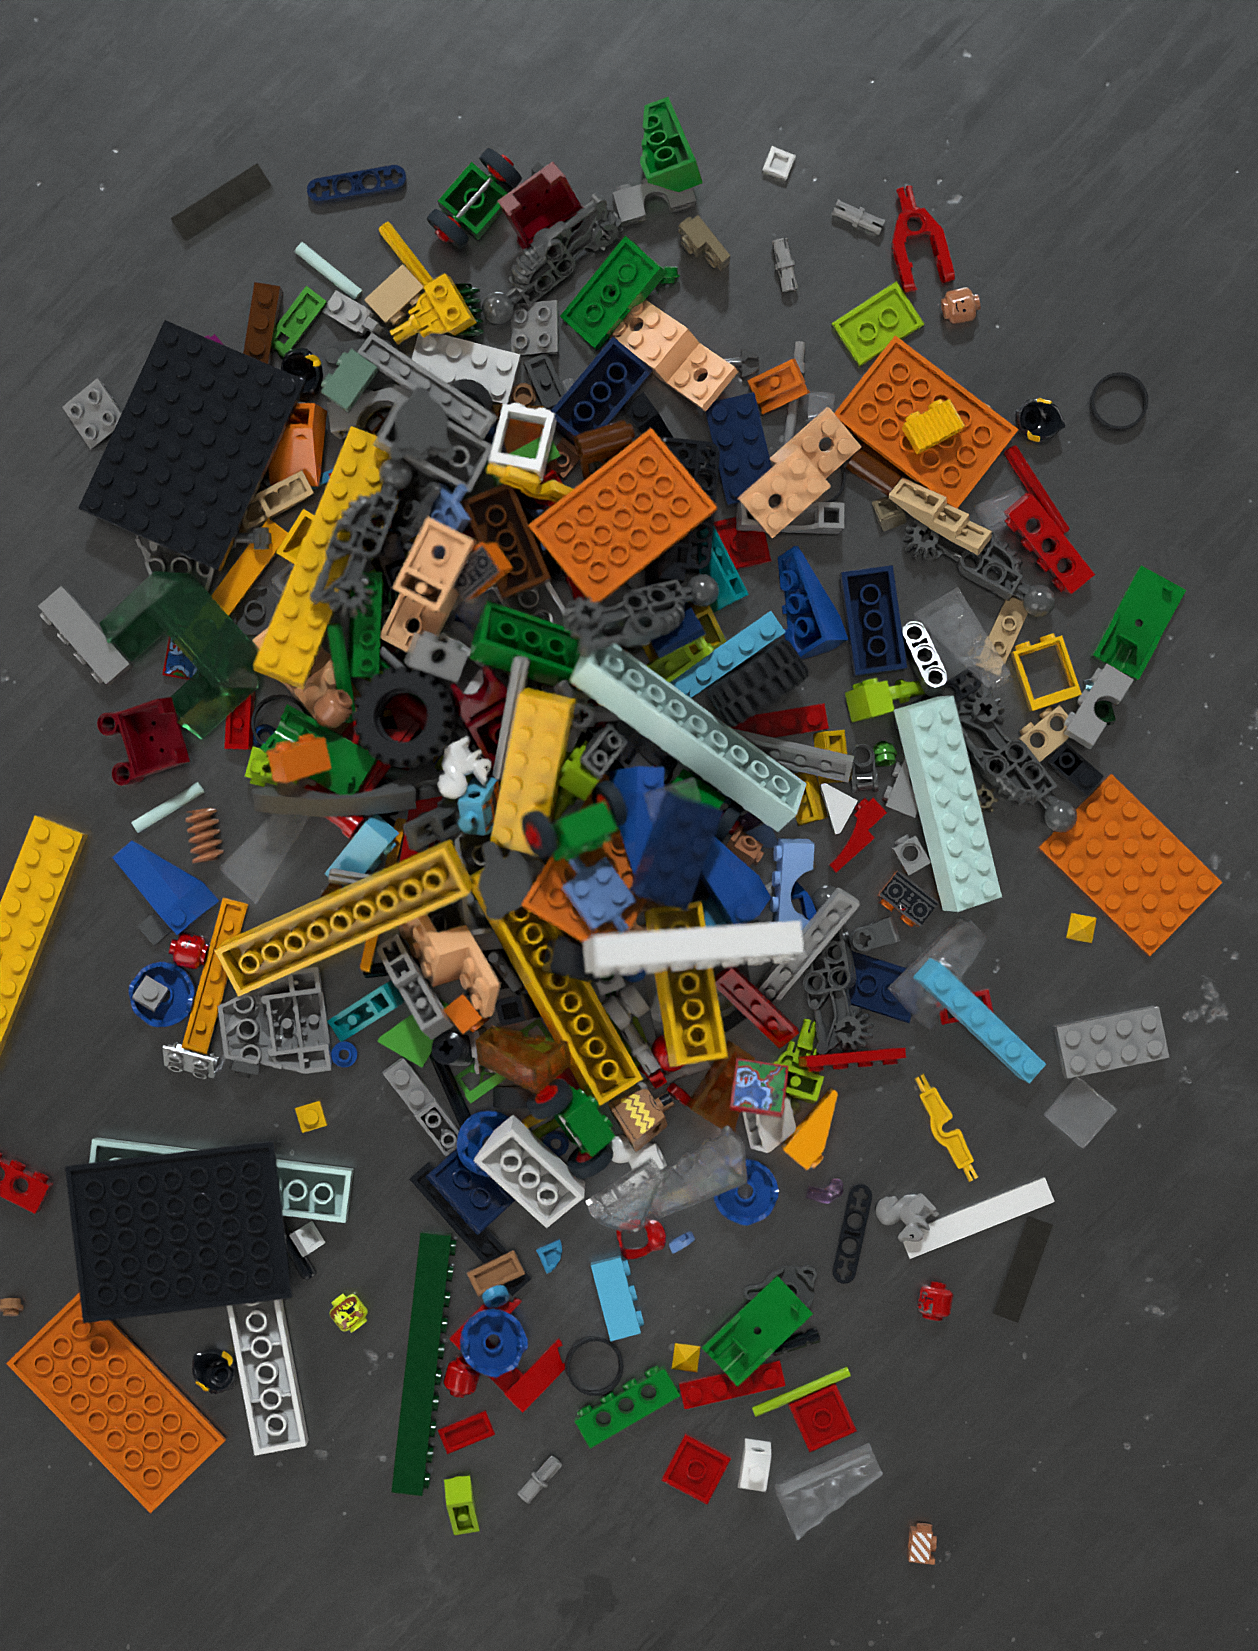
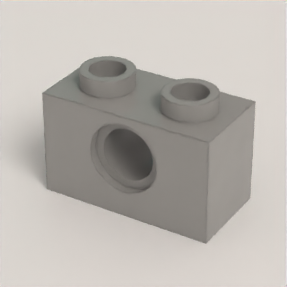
(447, 667)

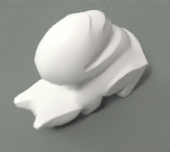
(459, 763)
(624, 1152)

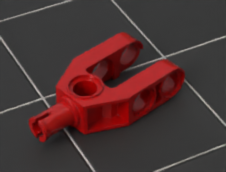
(928, 227)

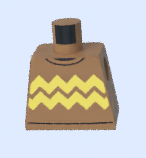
(641, 1116)

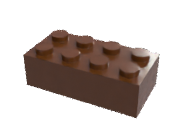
(500, 519)

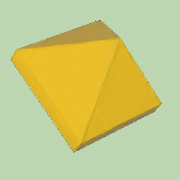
(1081, 928)
(685, 1357)

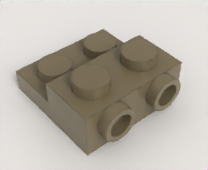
(699, 239)

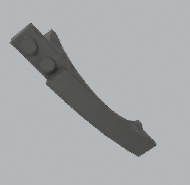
(396, 796)

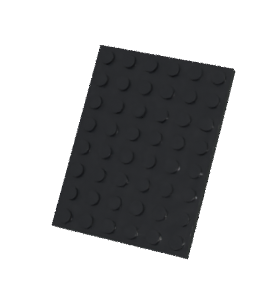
(192, 445)
(178, 1231)

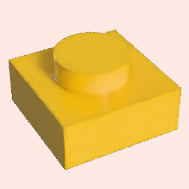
(311, 1116)

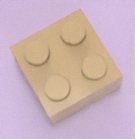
(395, 297)

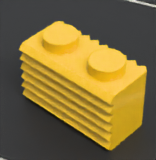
(932, 426)

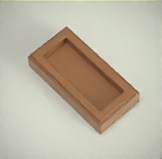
(496, 1272)

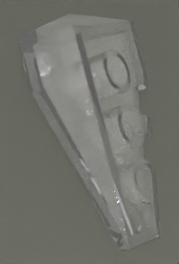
(629, 1199)

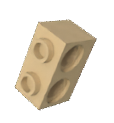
(1051, 738)

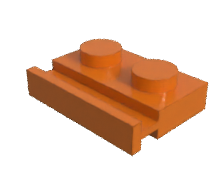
(778, 386)

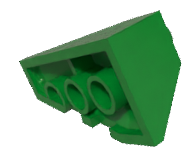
(666, 152)

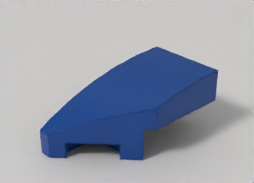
(806, 902)

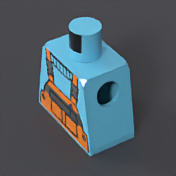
(479, 806)

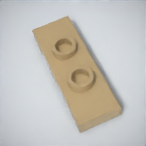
(1007, 626)

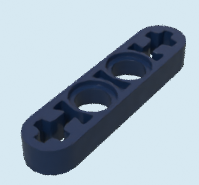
(357, 188)

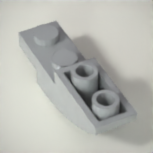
(423, 1105)

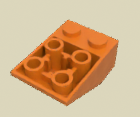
(301, 445)

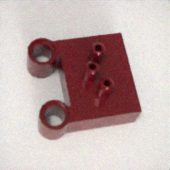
(540, 204)
(150, 739)

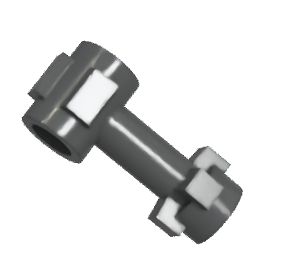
(260, 538)

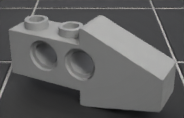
(414, 987)

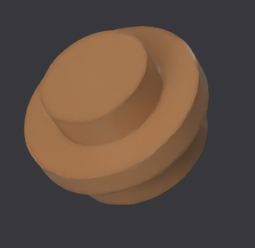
(523, 394)
(11, 1306)

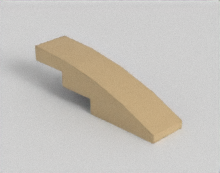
(276, 500)
(942, 518)

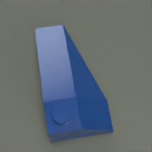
(811, 616)
(632, 785)
(733, 885)
(168, 889)

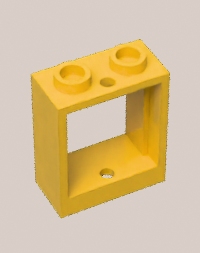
(1046, 642)

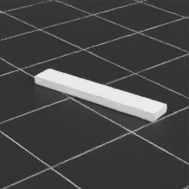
(981, 1216)

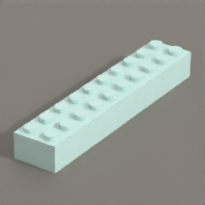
(690, 734)
(305, 1188)

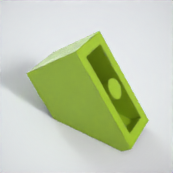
(461, 1505)

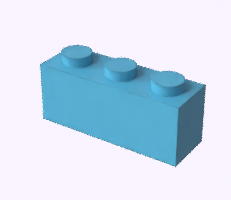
(366, 847)
(617, 1297)

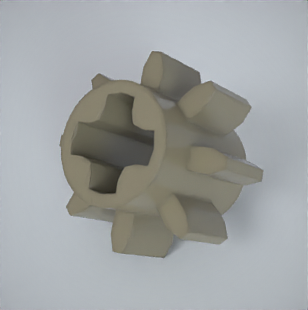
(989, 798)

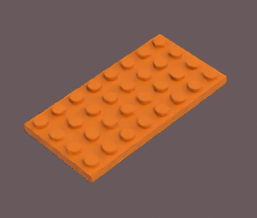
(116, 1403)

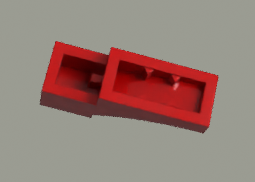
(866, 816)

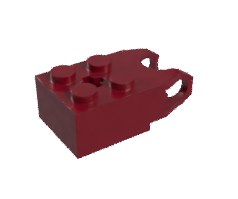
(483, 713)

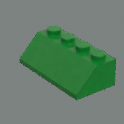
(511, 633)

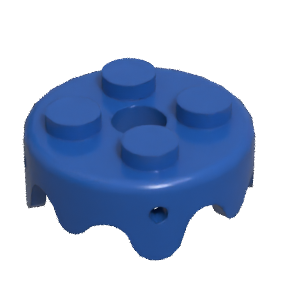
(181, 994)
(472, 1135)
(761, 1202)
(509, 1349)

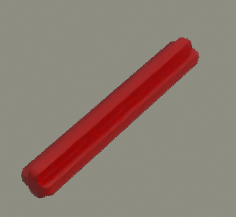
(1034, 486)

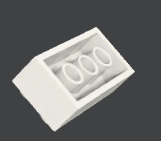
(461, 359)

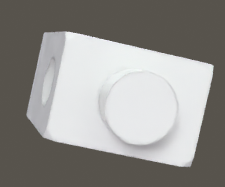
(769, 1131)
(755, 1465)

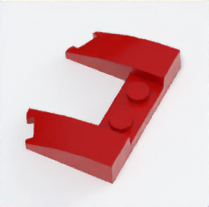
(517, 1386)

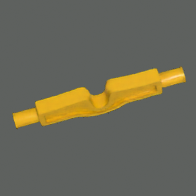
(529, 483)
(951, 1140)

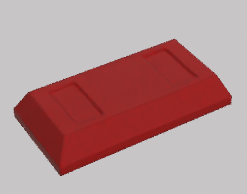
(466, 1432)

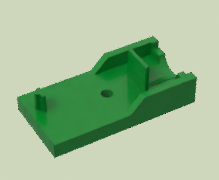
(632, 277)
(1127, 645)
(348, 761)
(739, 1348)

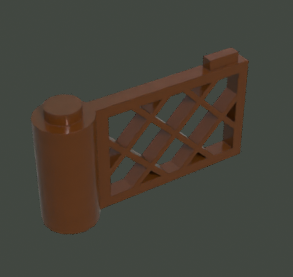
(602, 444)
(874, 469)

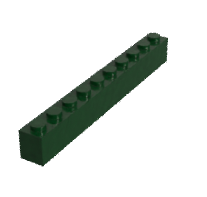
(422, 1363)

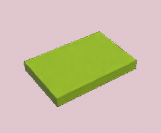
(875, 323)

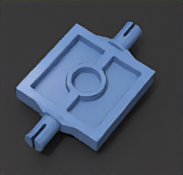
(449, 512)
(599, 894)

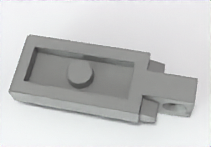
(352, 315)

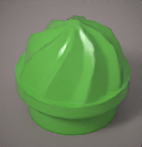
(884, 754)

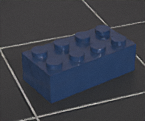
(600, 391)
(739, 434)
(873, 621)
(676, 850)

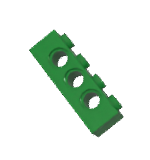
(365, 632)
(596, 1432)

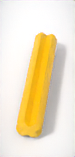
(405, 253)

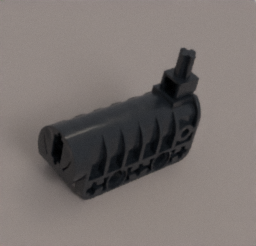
(677, 559)

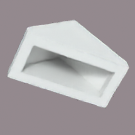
(838, 806)

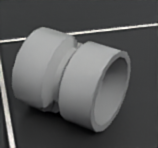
(625, 1006)

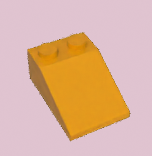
(811, 1134)

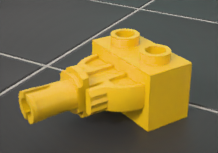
(436, 312)

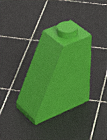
(409, 1040)

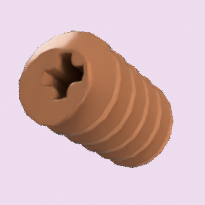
(204, 835)

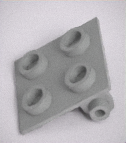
(535, 328)
(93, 413)
(199, 1065)

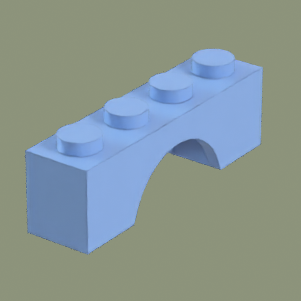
(793, 859)

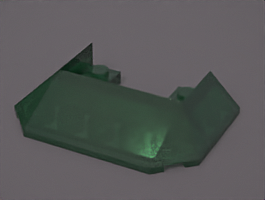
(202, 631)

